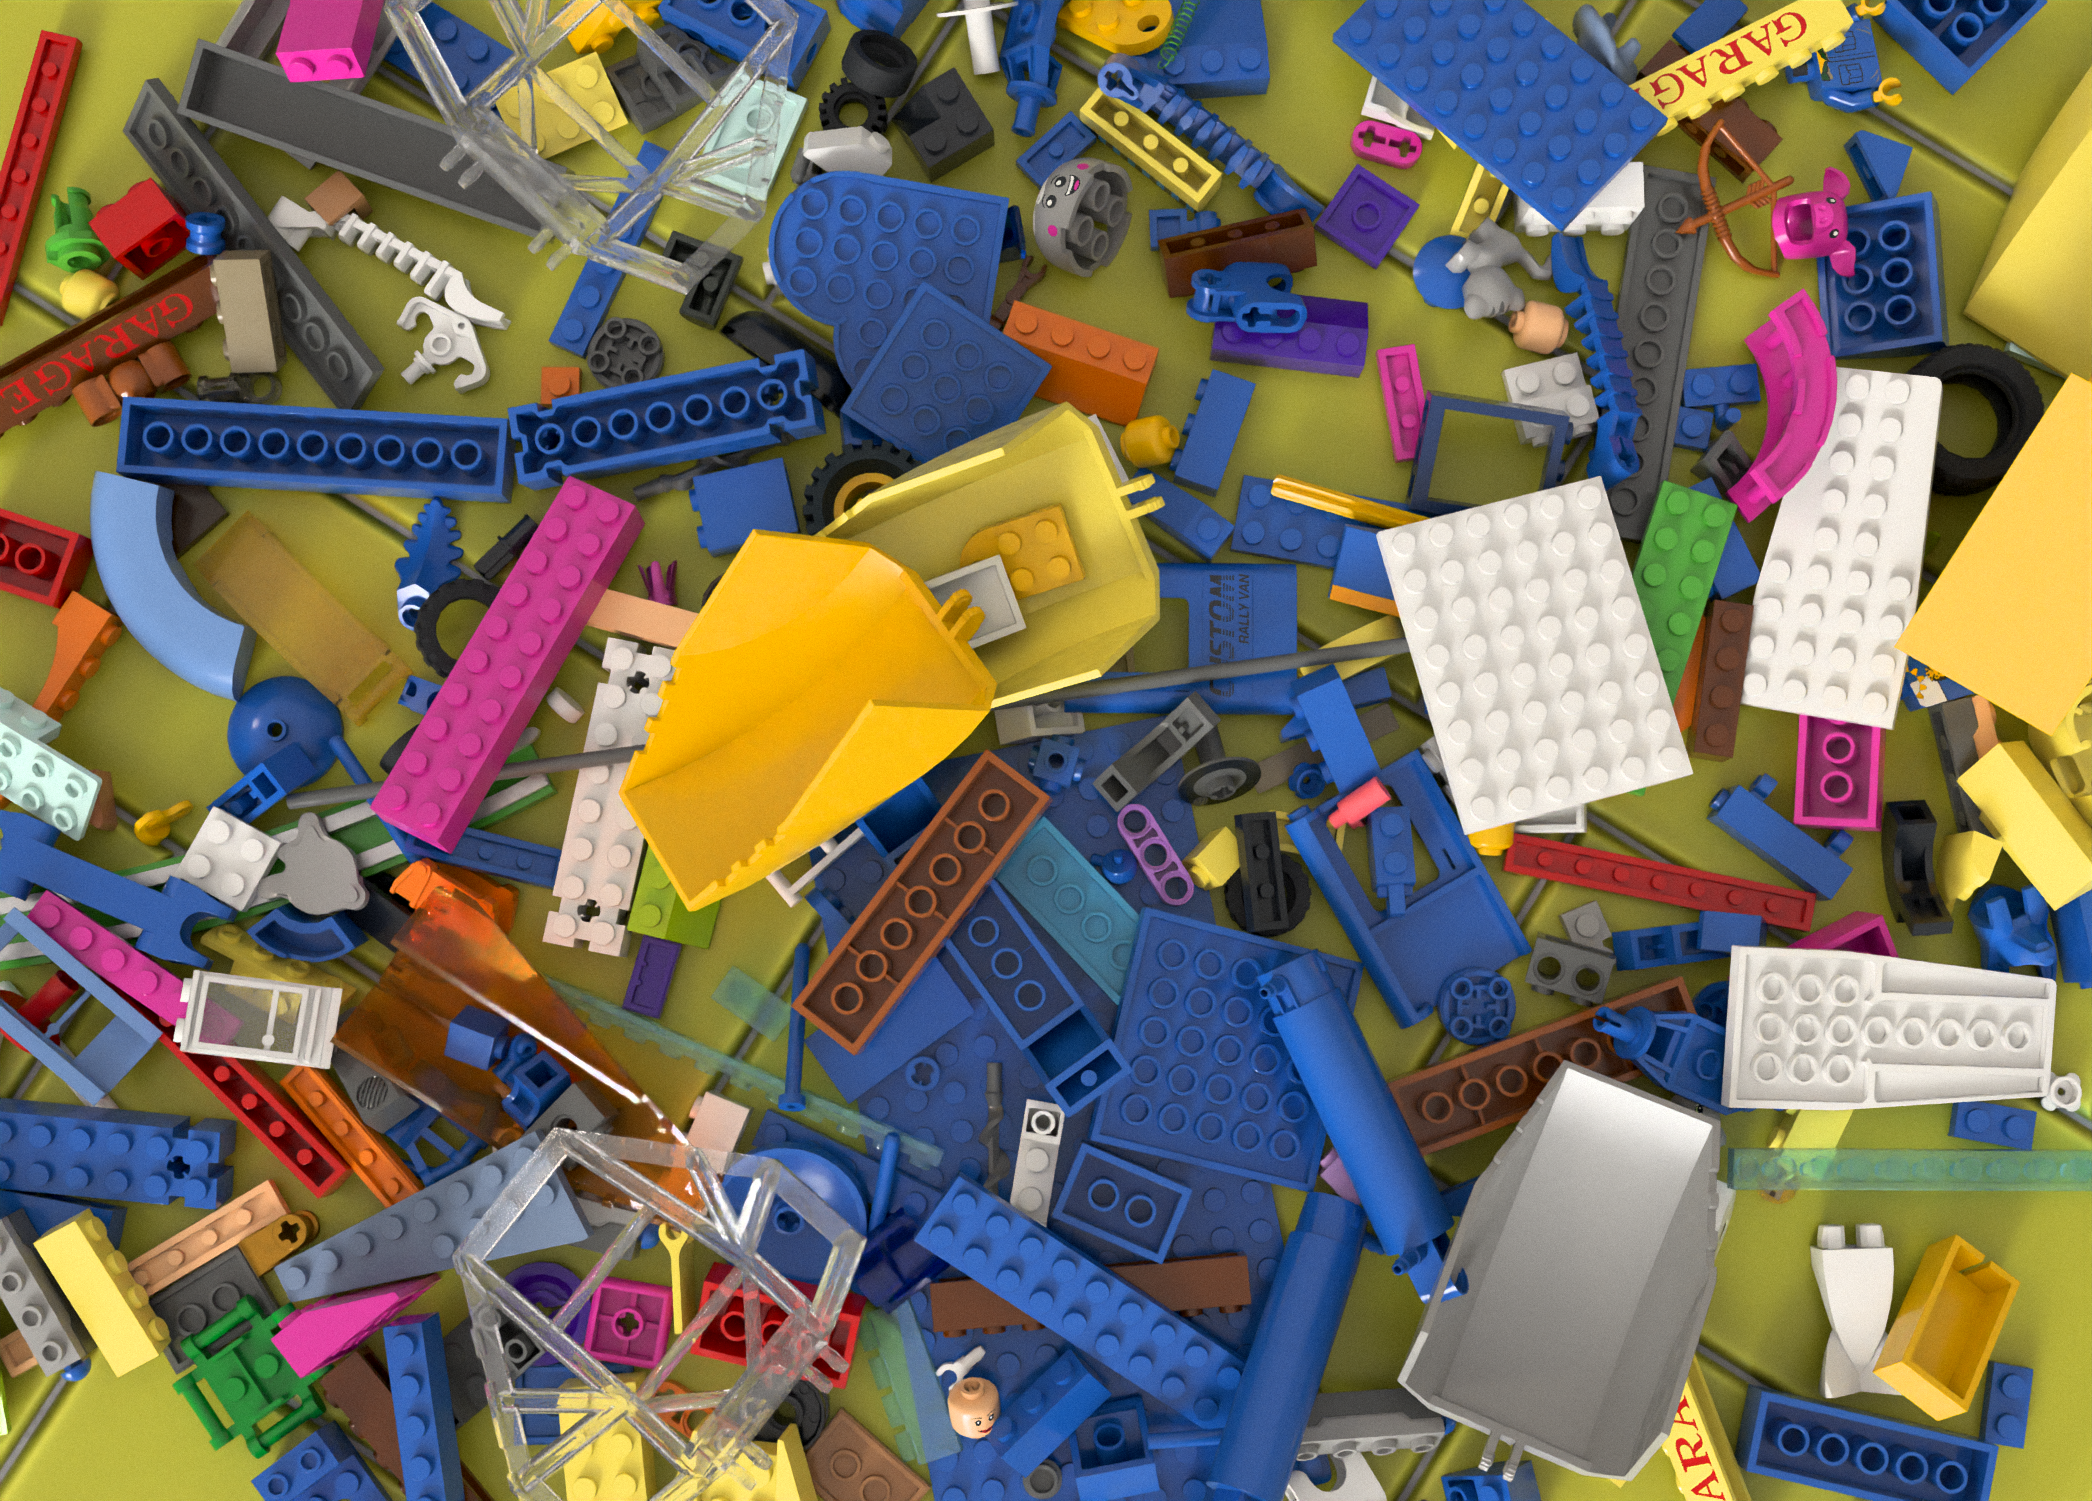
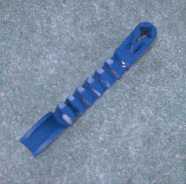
(1149, 90)

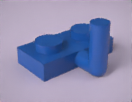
(1720, 389)

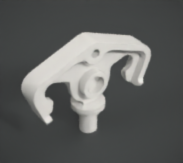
(449, 340)

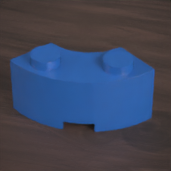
(305, 936)

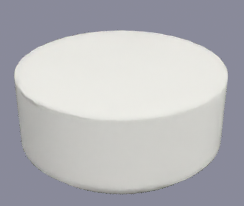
(565, 705)

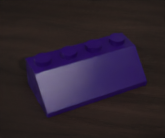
(1328, 342)

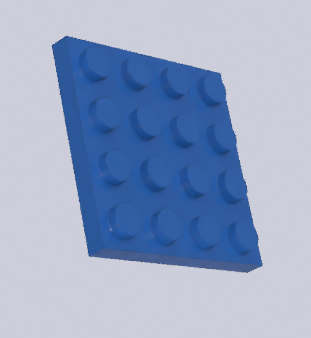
(943, 378)

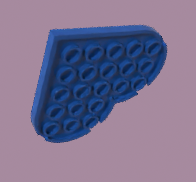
(862, 243)

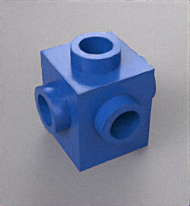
(1051, 778)

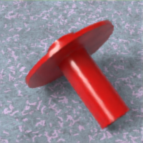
(42, 1003)

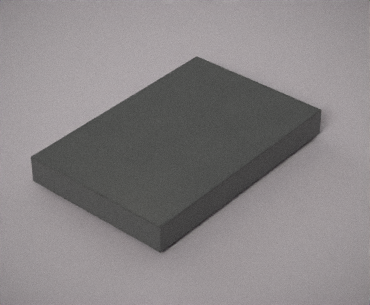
(206, 1297)

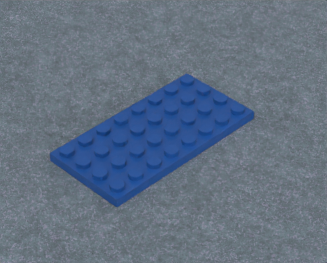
(1507, 94)

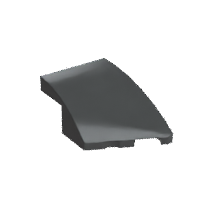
(653, 91)

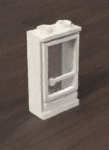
(258, 1019)

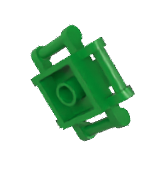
(248, 1379)

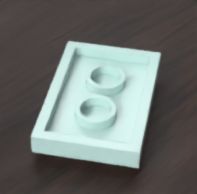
(742, 125)

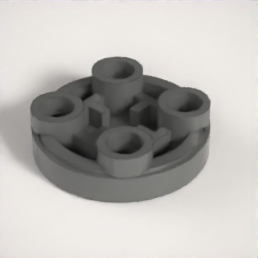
(625, 353)

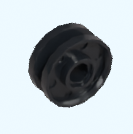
(811, 1416)

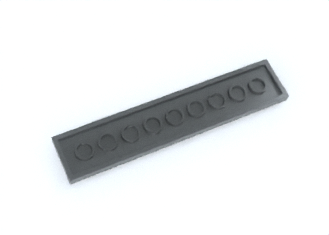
(204, 183)
(1657, 321)

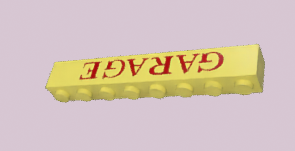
(1744, 58)
(1701, 1448)

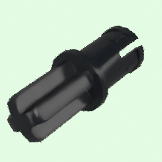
(506, 548)

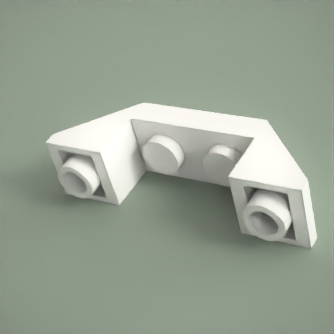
(1037, 1159)

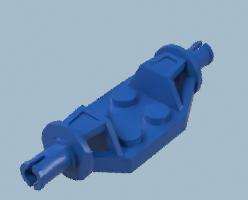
(1027, 49)
(1673, 1051)

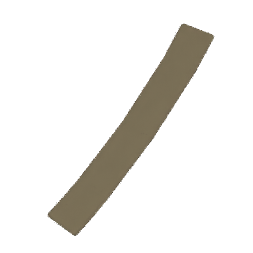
(1279, 767)

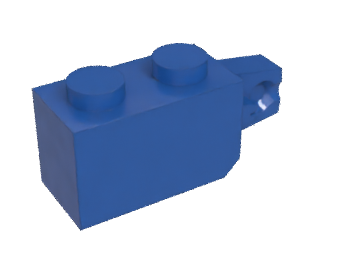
(1391, 857)

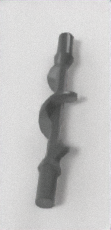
(683, 481)
(989, 1137)

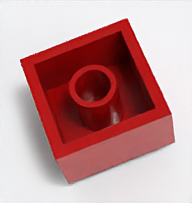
(143, 228)

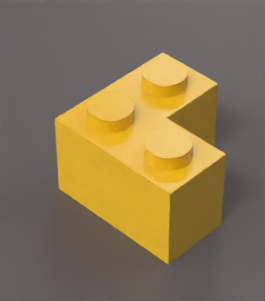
(602, 26)

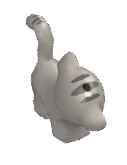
(1489, 288)

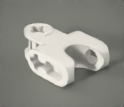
(1353, 1483)

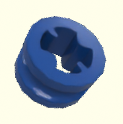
(934, 1077)

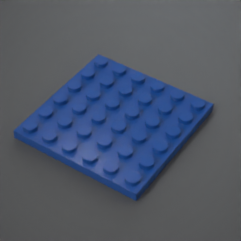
(1207, 1056)

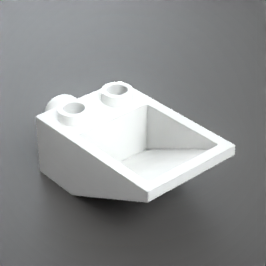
(990, 591)

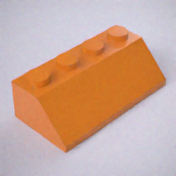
(1089, 365)

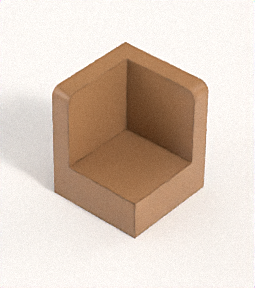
(337, 198)

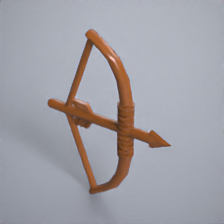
(1756, 196)

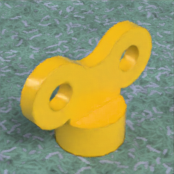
(155, 825)

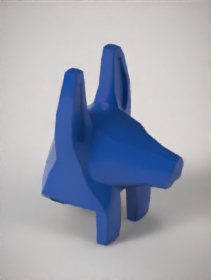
(2013, 929)

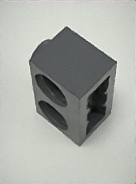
(1572, 959)

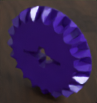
(552, 1287)

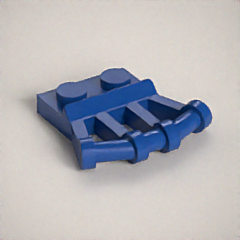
(417, 1126)

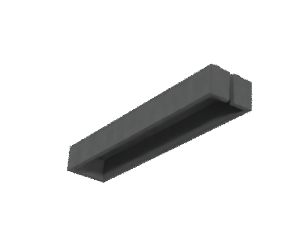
(343, 133)

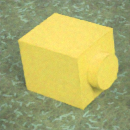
(1213, 859)

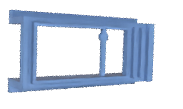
(110, 1053)

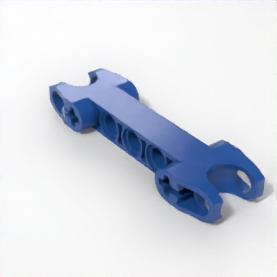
(164, 916)

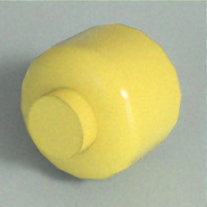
(87, 293)

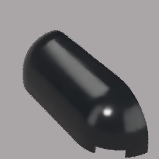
(765, 336)
(384, 911)

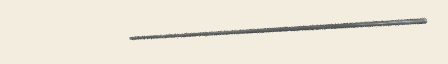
(1071, 692)

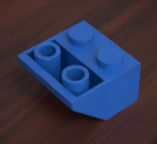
(1480, 1485)

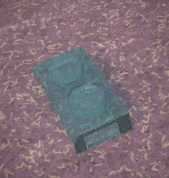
(753, 1003)

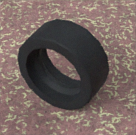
(862, 69)

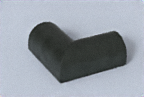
(708, 298)

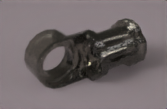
(238, 388)

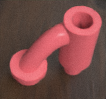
(1360, 804)

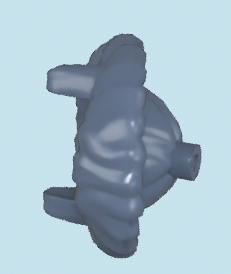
(1596, 39)

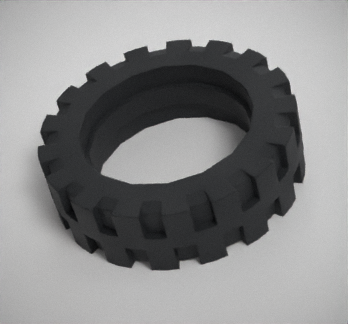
(430, 611)

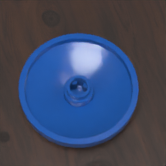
(788, 1238)

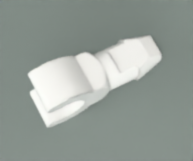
(962, 1364)

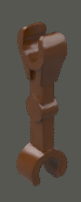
(1025, 282)

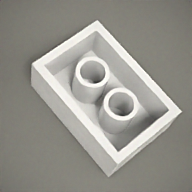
(1609, 212)

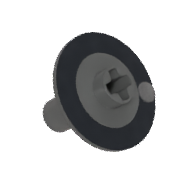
(1217, 776)

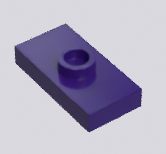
(652, 976)

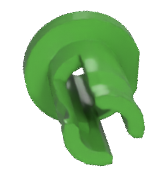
(74, 241)

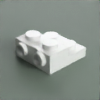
(1553, 385)

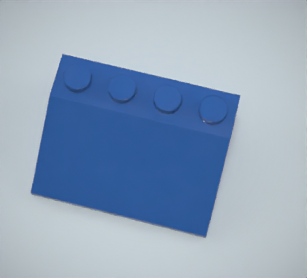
(1220, 52)
(1898, 284)

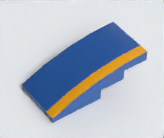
(1361, 572)

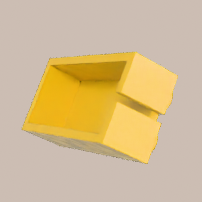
(1946, 1328)

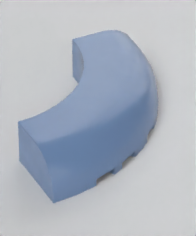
(154, 593)

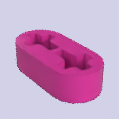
(1387, 136)

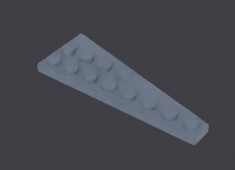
(431, 1224)

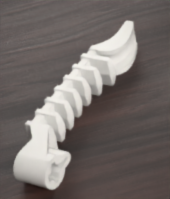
(298, 225)

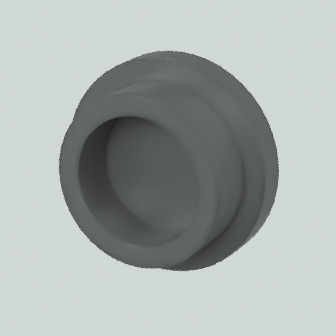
(1044, 1480)

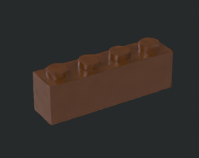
(1754, 134)
(1275, 238)
(1720, 681)

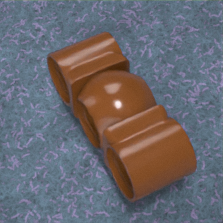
(159, 370)

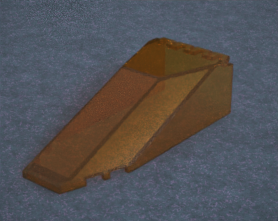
(461, 957)

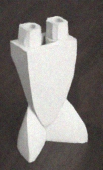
(1857, 1300)

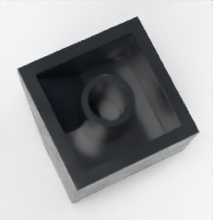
(944, 125)

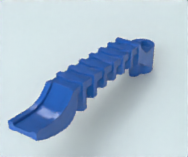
(1614, 450)

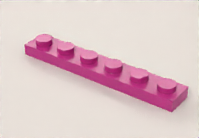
(110, 956)

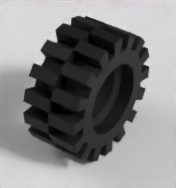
(848, 93)

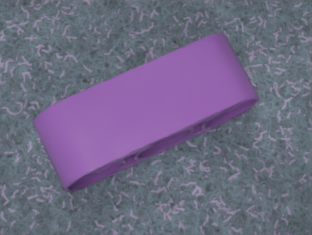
(1154, 836)

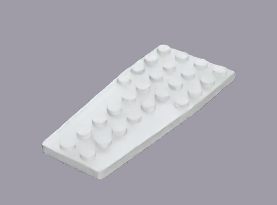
(1848, 558)
(1880, 1031)

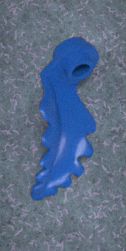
(428, 561)

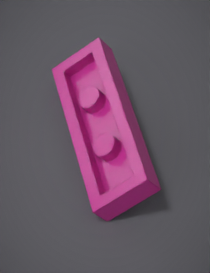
(1402, 397)

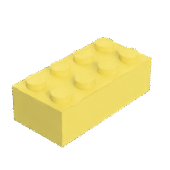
(616, 1464)

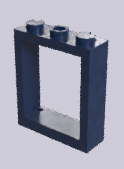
(1429, 436)

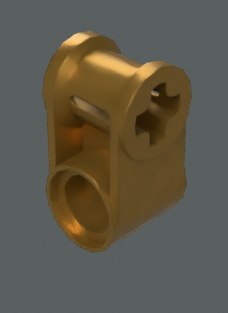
(277, 1242)

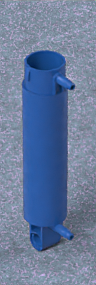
(1362, 1119)
(1290, 1350)

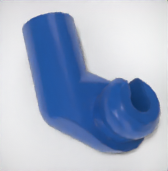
(520, 1049)

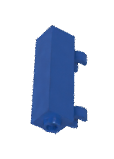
(1779, 841)

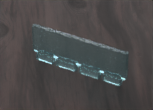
(916, 1388)

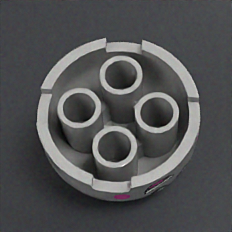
(1065, 213)

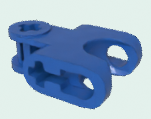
(1244, 297)

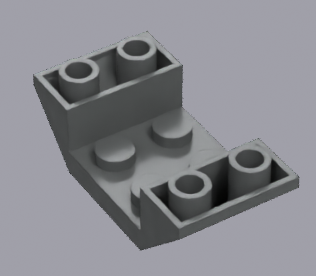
(467, 1372)

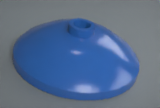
(304, 717)

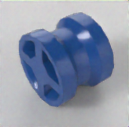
(205, 233)

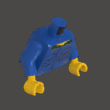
(1850, 73)

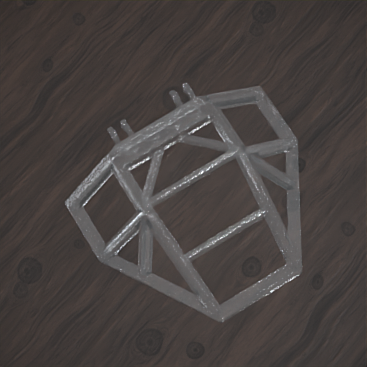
(554, 195)
(769, 1371)

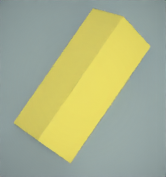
(2033, 821)

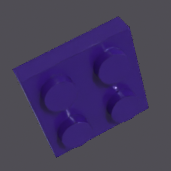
(1366, 216)

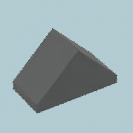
(1723, 462)

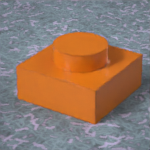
(559, 383)

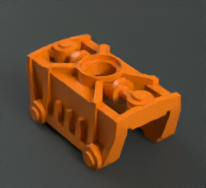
(423, 876)

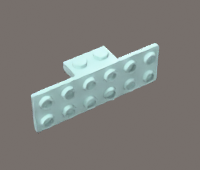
(39, 775)

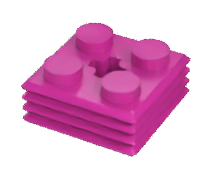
(608, 1336)

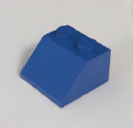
(1112, 1453)

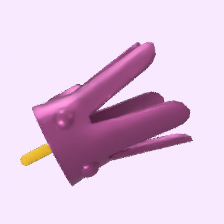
(655, 584)

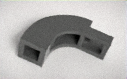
(1156, 752)

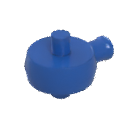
(1117, 865)

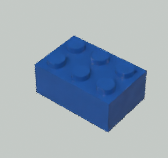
(1121, 1202)

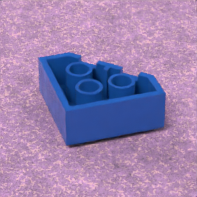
(1954, 35)

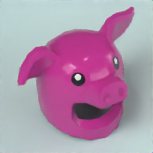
(1817, 224)

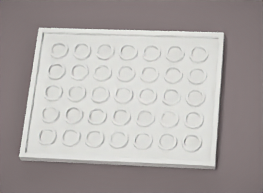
(1533, 655)

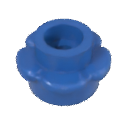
(1314, 785)

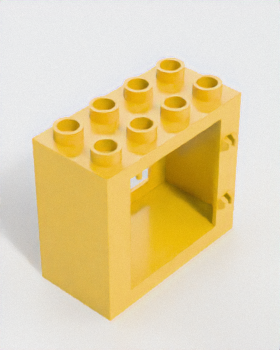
(2019, 588)

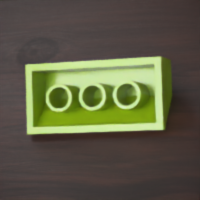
(662, 913)

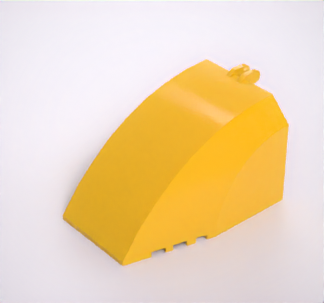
(799, 708)

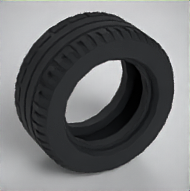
(2014, 402)

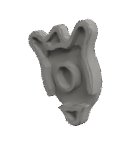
(318, 872)

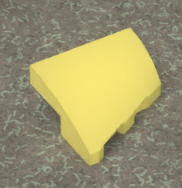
(1965, 864)

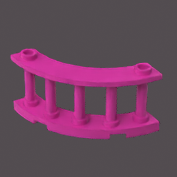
(1800, 402)

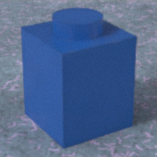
(478, 1038)

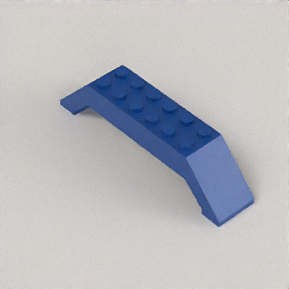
(1011, 970)

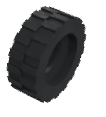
(1297, 897)

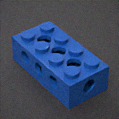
(722, 30)

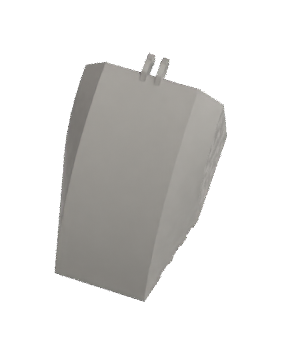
(1582, 1279)

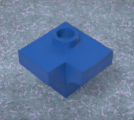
(534, 1088)

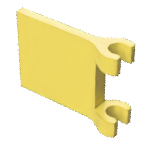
(682, 1275)

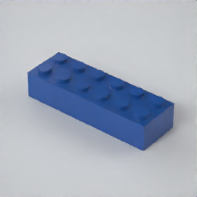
(1860, 1451)

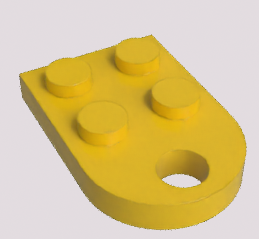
(1119, 23)
(1033, 549)

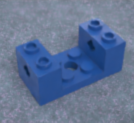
(321, 1470)

